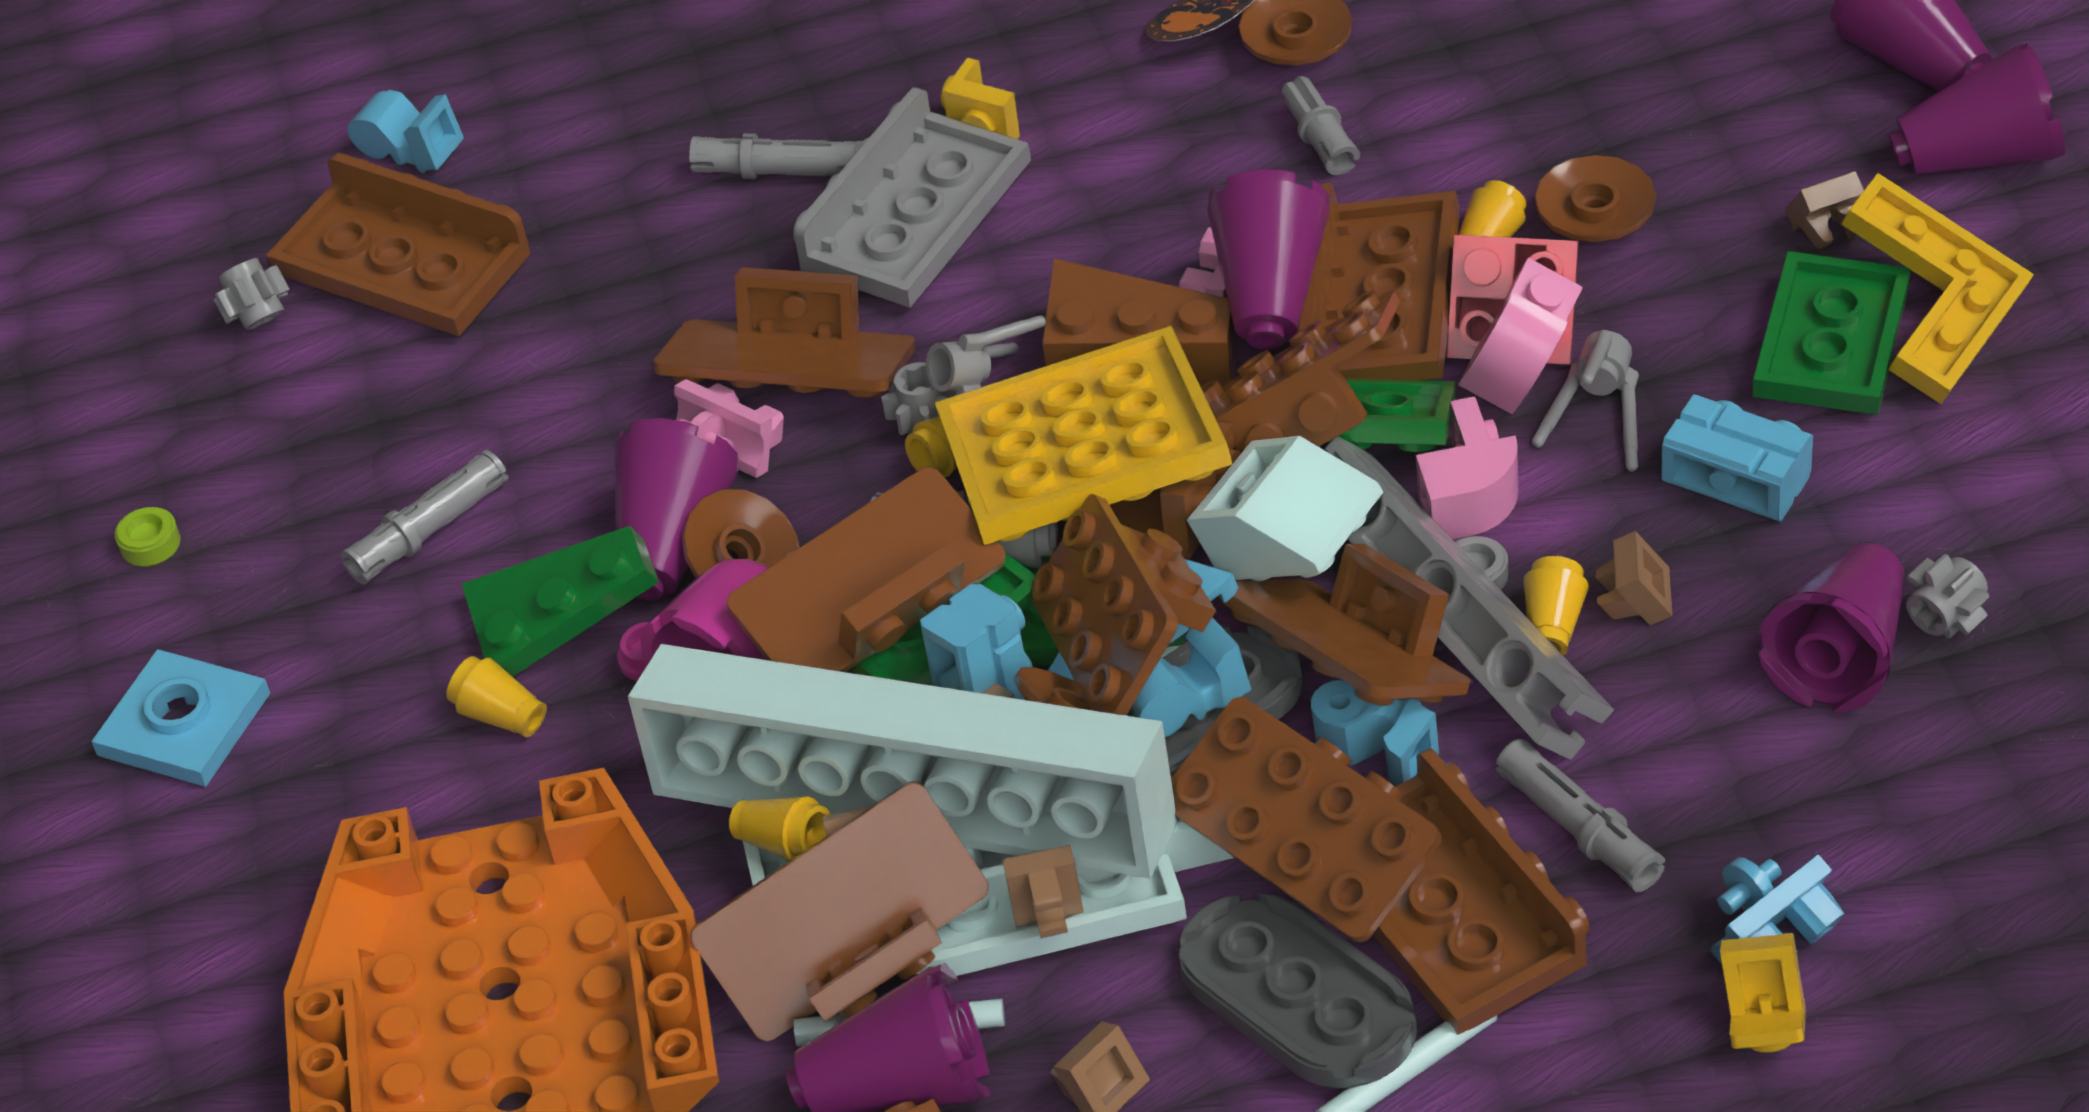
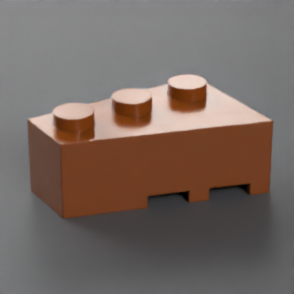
(1102, 307)

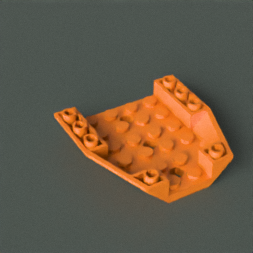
(405, 950)

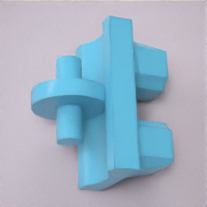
(1798, 898)

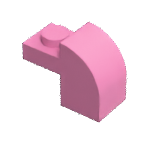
(1521, 336)
(1474, 481)

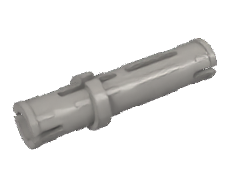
(766, 156)
(405, 530)
(1598, 830)

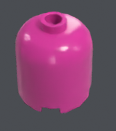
(700, 614)

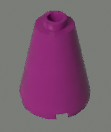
(1915, 36)
(1983, 119)
(1267, 250)
(659, 481)
(1836, 630)
(894, 1052)

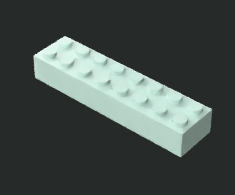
(996, 766)

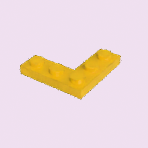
(1975, 280)

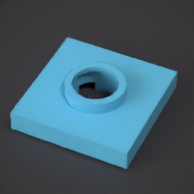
(186, 746)

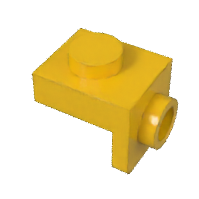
(978, 104)
(1763, 992)

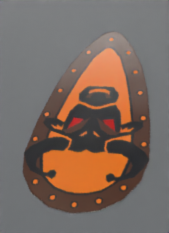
(1193, 18)

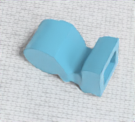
(396, 128)
(1202, 684)
(1368, 728)

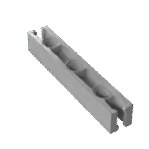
(1479, 619)

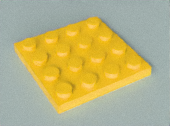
(1080, 428)

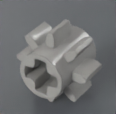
(251, 294)
(912, 398)
(1947, 596)

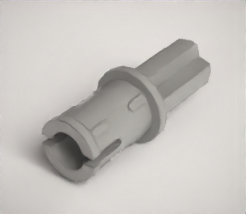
(1320, 126)

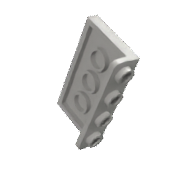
(907, 200)

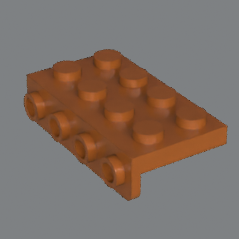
(403, 245)
(1383, 248)
(1481, 913)

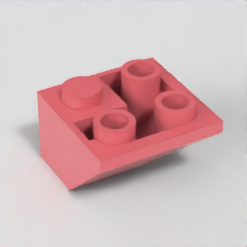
(1482, 278)

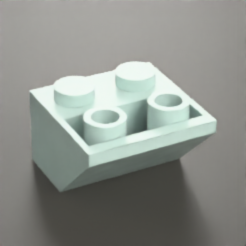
(1282, 510)

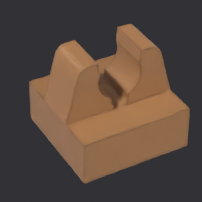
(1818, 203)
(1635, 582)
(1043, 889)
(1100, 1071)

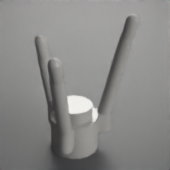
(966, 362)
(1600, 371)

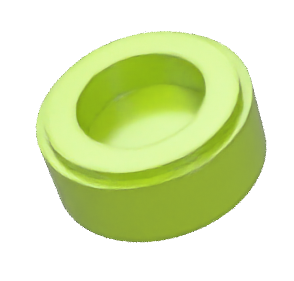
(147, 536)

